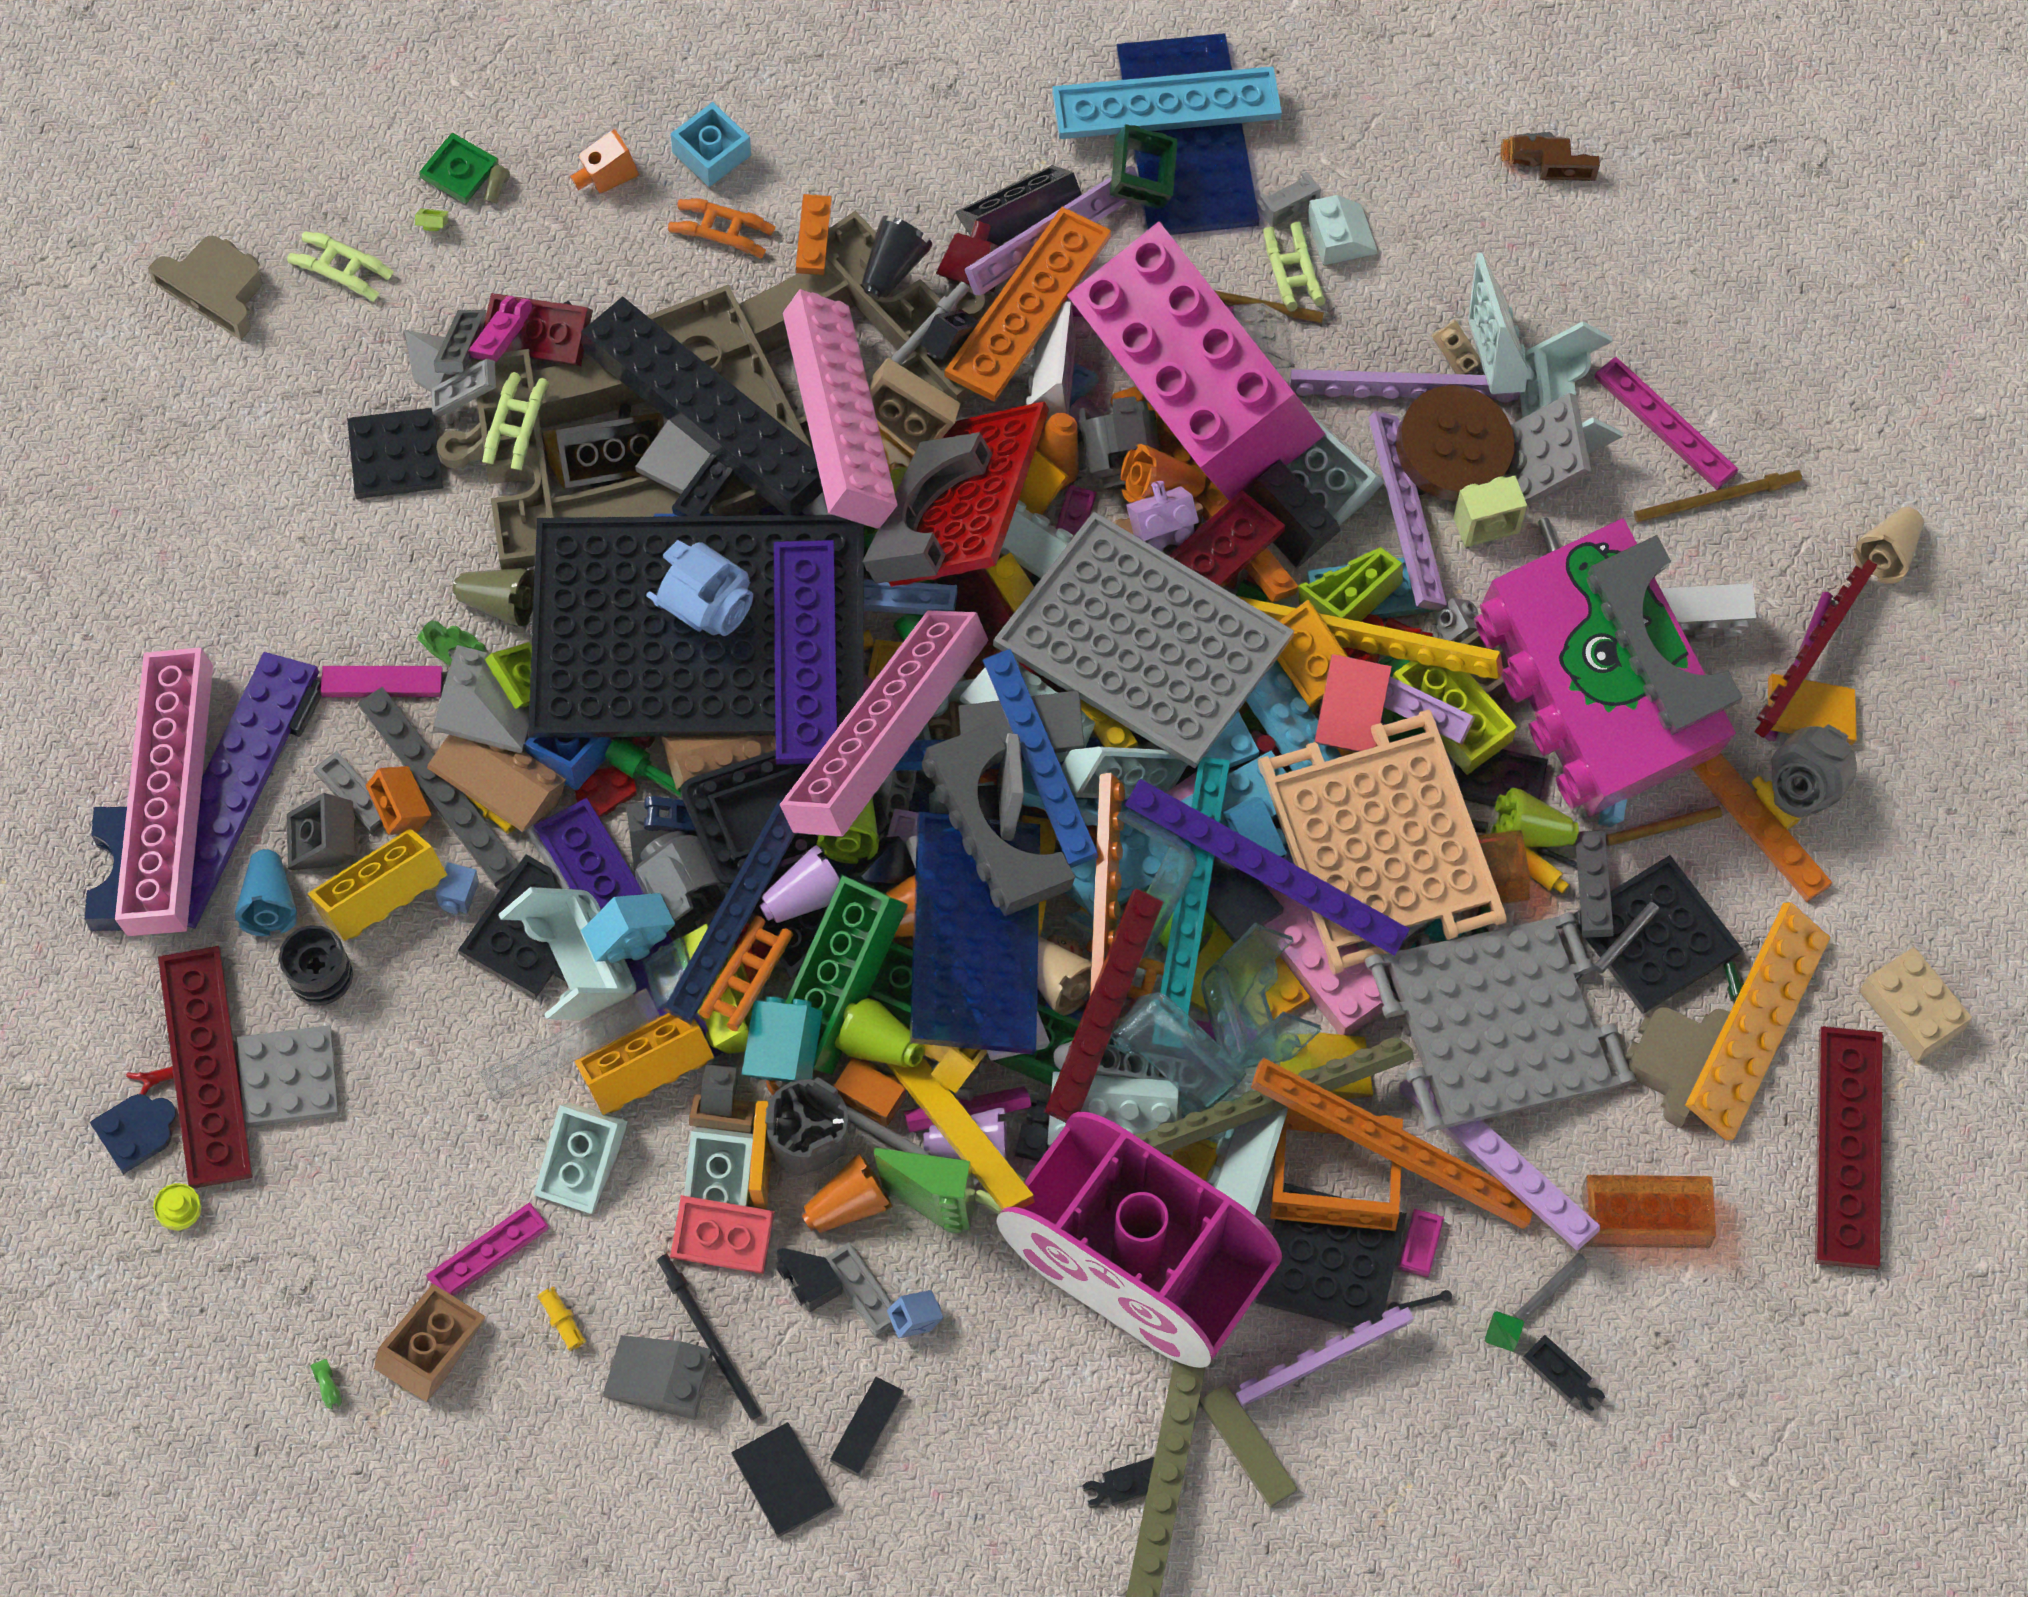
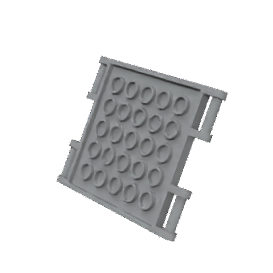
(1499, 1022)

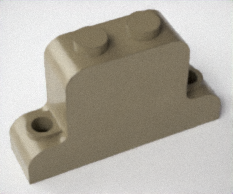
(213, 282)
(1674, 1056)

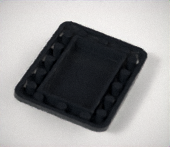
(734, 805)

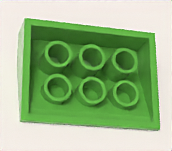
(931, 1185)

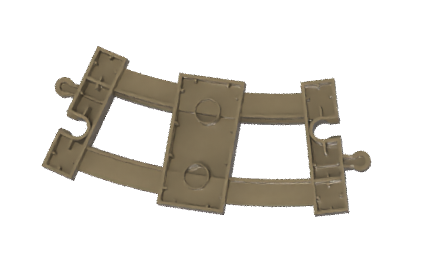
(724, 336)

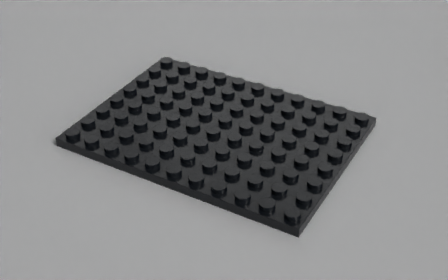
(628, 669)

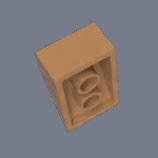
(428, 1342)

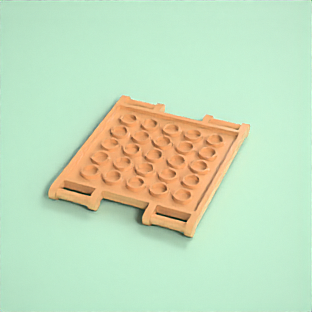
(1385, 832)

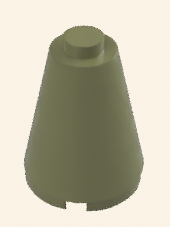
(500, 593)

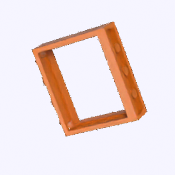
(1331, 1209)

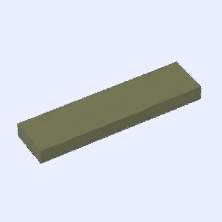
(1247, 1445)

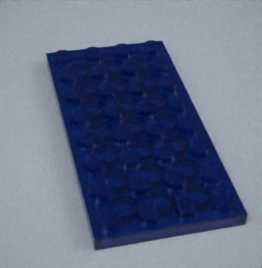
(1212, 162)
(969, 960)

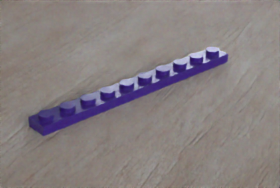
(1267, 867)

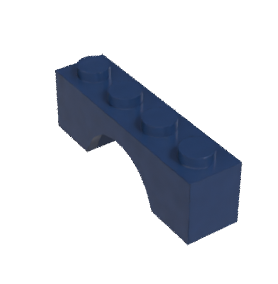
(101, 901)

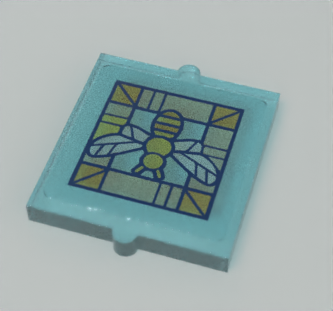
(665, 970)

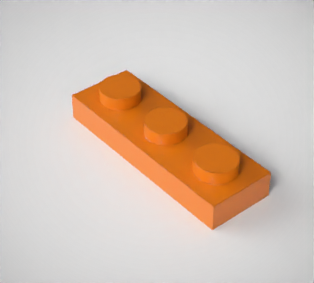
(813, 234)

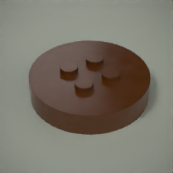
(1454, 440)

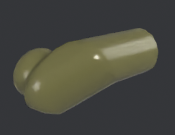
(497, 177)

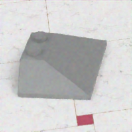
(477, 706)

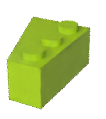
(1355, 588)

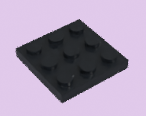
(394, 453)

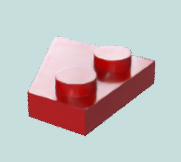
(607, 790)

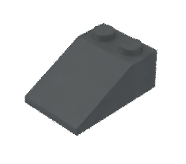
(659, 1375)

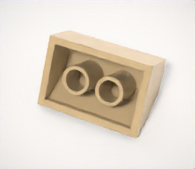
(910, 405)

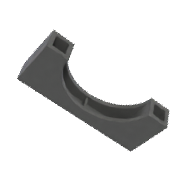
(936, 466)
(1679, 695)
(1012, 875)

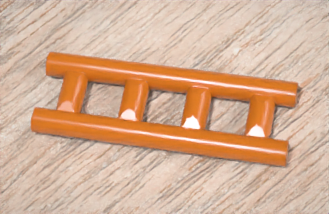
(752, 989)

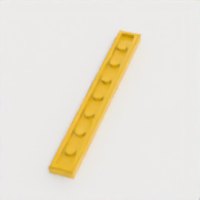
(964, 1136)

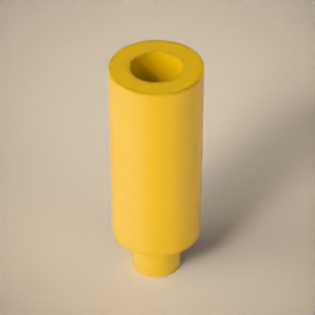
(1766, 795)
(1545, 873)

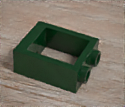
(1140, 189)

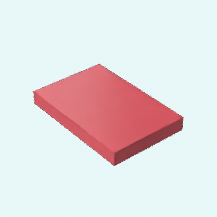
(1352, 703)
(722, 1234)

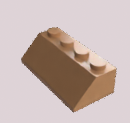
(701, 754)
(499, 779)

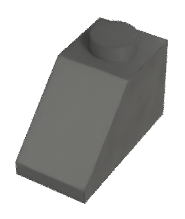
(719, 1089)

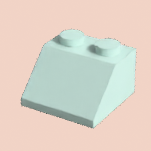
(1340, 229)

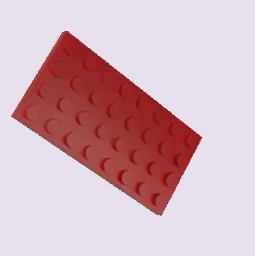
(977, 512)

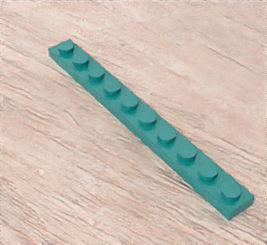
(1191, 908)

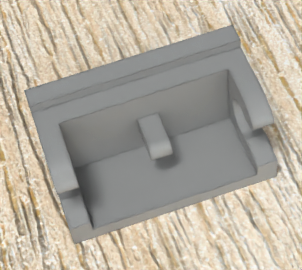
(1289, 200)

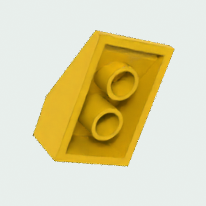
(1326, 1048)

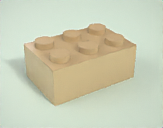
(1915, 1004)

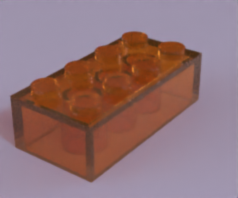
(1650, 1210)

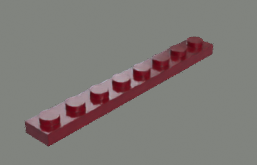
(1809, 654)
(1104, 1005)

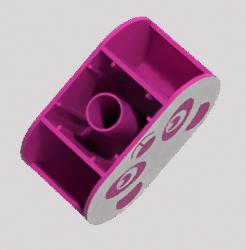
(1141, 1240)

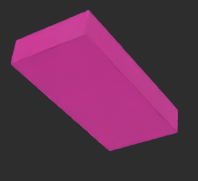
(1421, 1243)

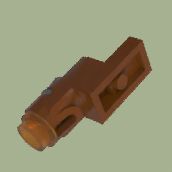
(1551, 155)

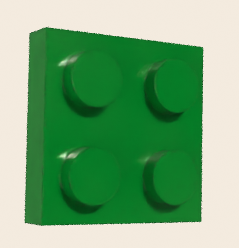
(458, 168)

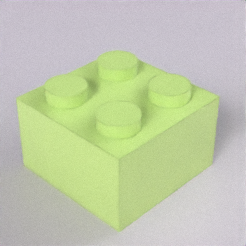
(1490, 510)

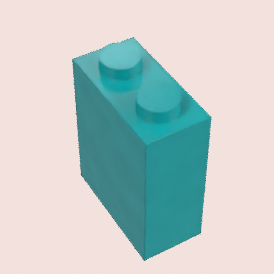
(782, 1040)

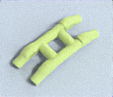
(1300, 256)
(347, 276)
(521, 433)

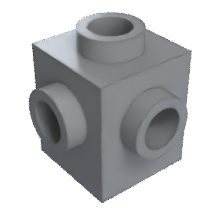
(1456, 619)

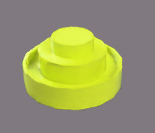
(177, 1206)

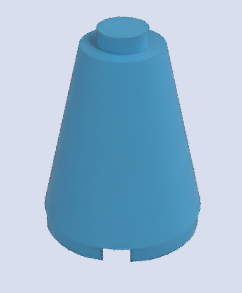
(265, 897)

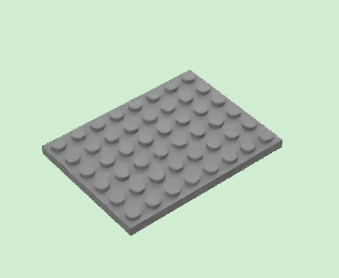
(1144, 639)

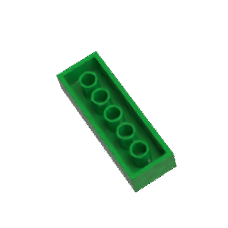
(845, 959)

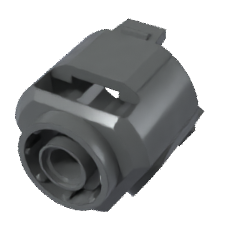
(1113, 435)
(1822, 761)
(684, 878)
(803, 1111)

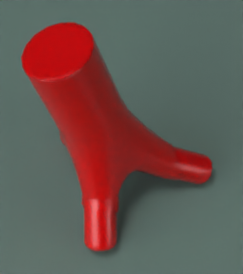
(1394, 624)
(151, 1078)

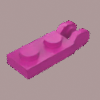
(501, 329)

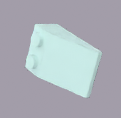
(579, 1157)
(719, 1166)

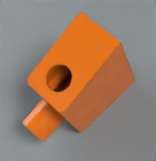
(605, 164)

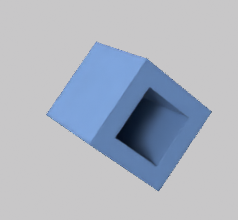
(457, 888)
(915, 1314)

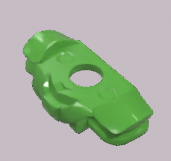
(441, 640)

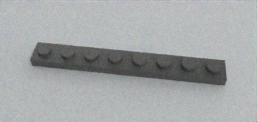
(446, 798)

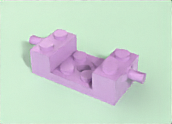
(1163, 517)

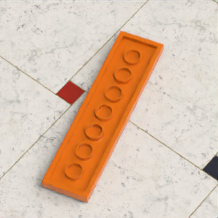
(1027, 304)

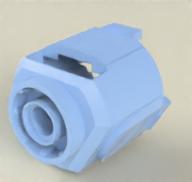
(704, 589)

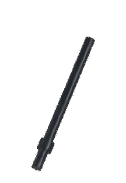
(678, 1285)

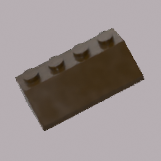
(600, 449)

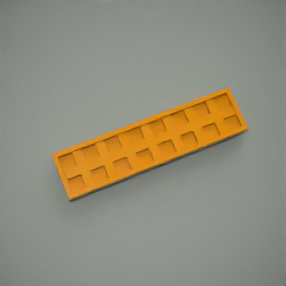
(1758, 1021)

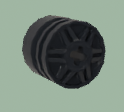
(313, 950)

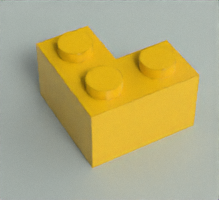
(954, 1064)

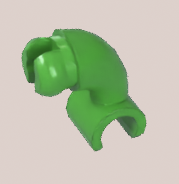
(328, 1389)

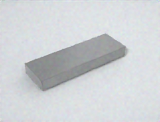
(463, 387)
(348, 784)
(861, 1288)

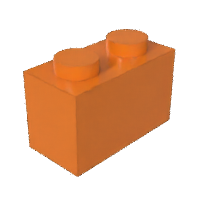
(398, 800)
(870, 1091)

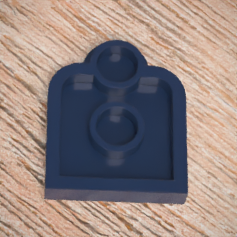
(135, 1129)

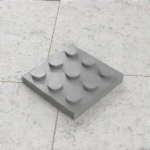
(1549, 449)
(287, 1076)

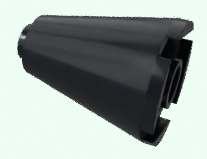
(893, 255)

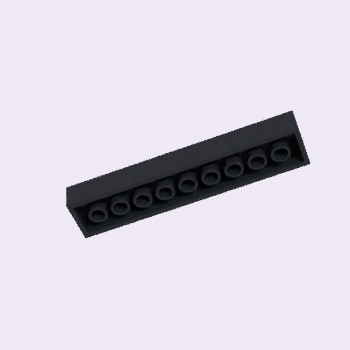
(704, 406)

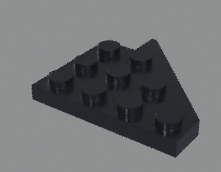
(504, 945)

